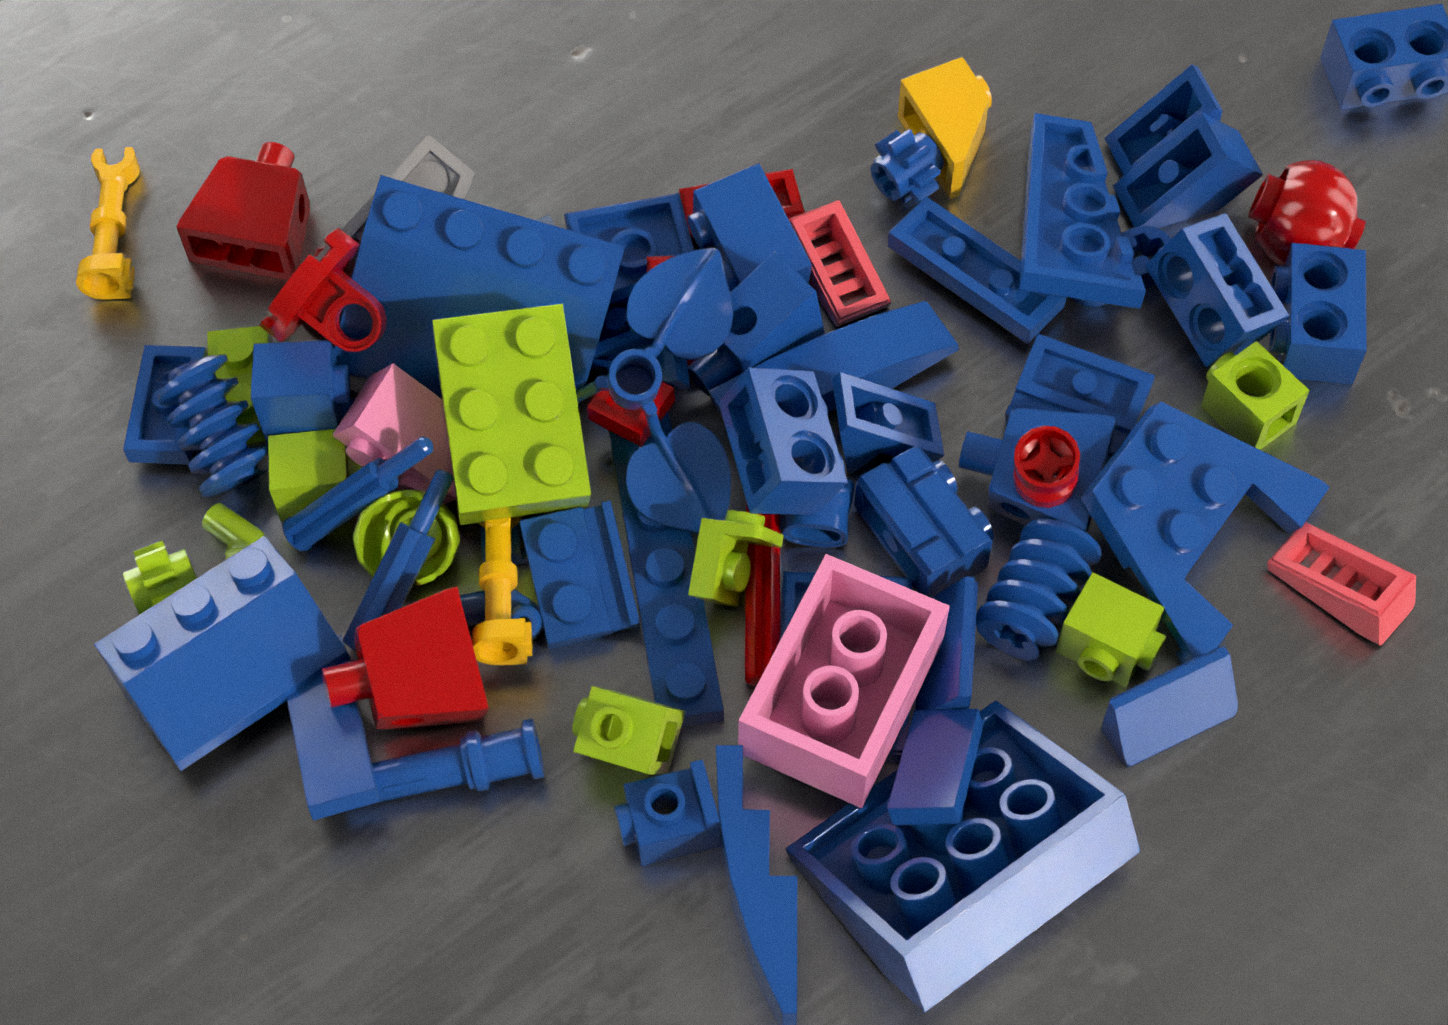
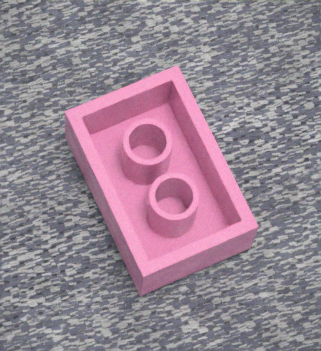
(842, 680)

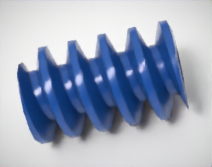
(211, 424)
(1037, 587)

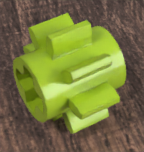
(157, 575)

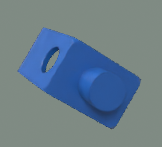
(770, 316)
(996, 458)

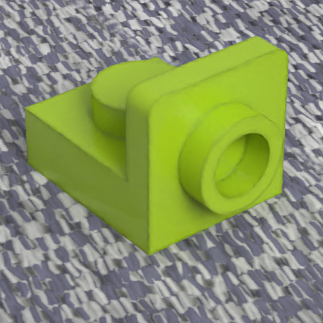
(721, 556)

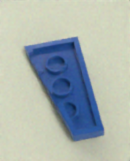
(1071, 220)

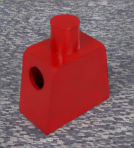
(249, 215)
(413, 667)

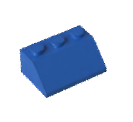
(221, 652)

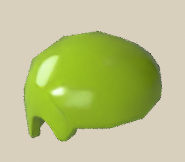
(380, 521)

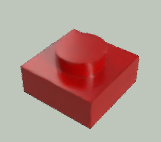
(624, 422)

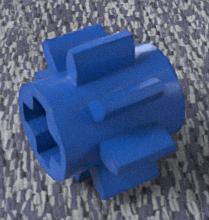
(907, 166)

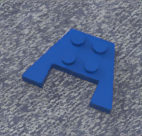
(1169, 498)

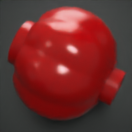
(1306, 206)

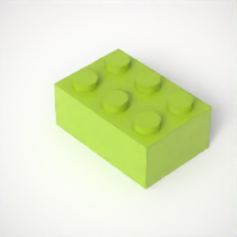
(511, 413)

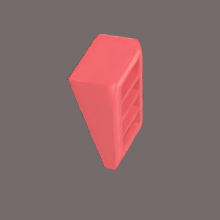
(833, 221)
(1374, 609)

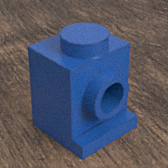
(685, 831)

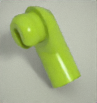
(230, 528)

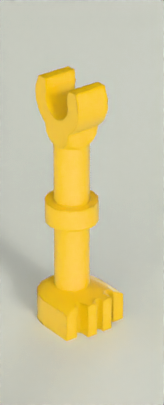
(106, 272)
(499, 637)

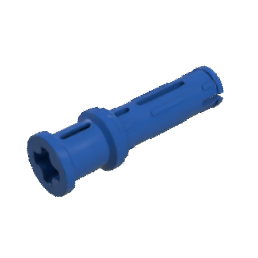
(472, 762)

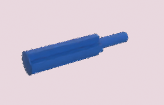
(352, 496)
(402, 559)

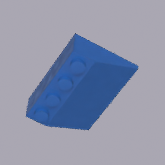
(456, 258)
(956, 897)

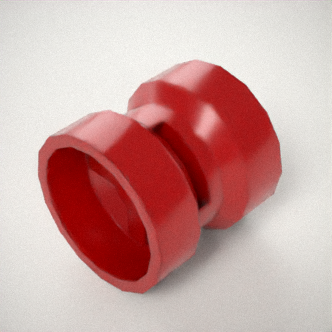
(1046, 453)

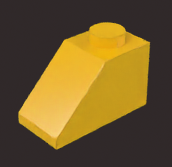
(951, 110)

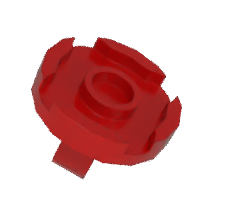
(319, 294)

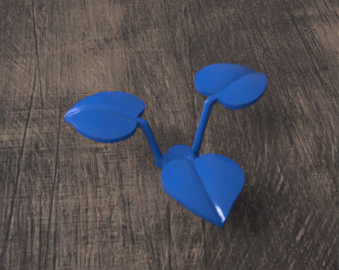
(691, 313)

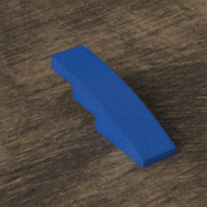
(876, 349)
(761, 903)

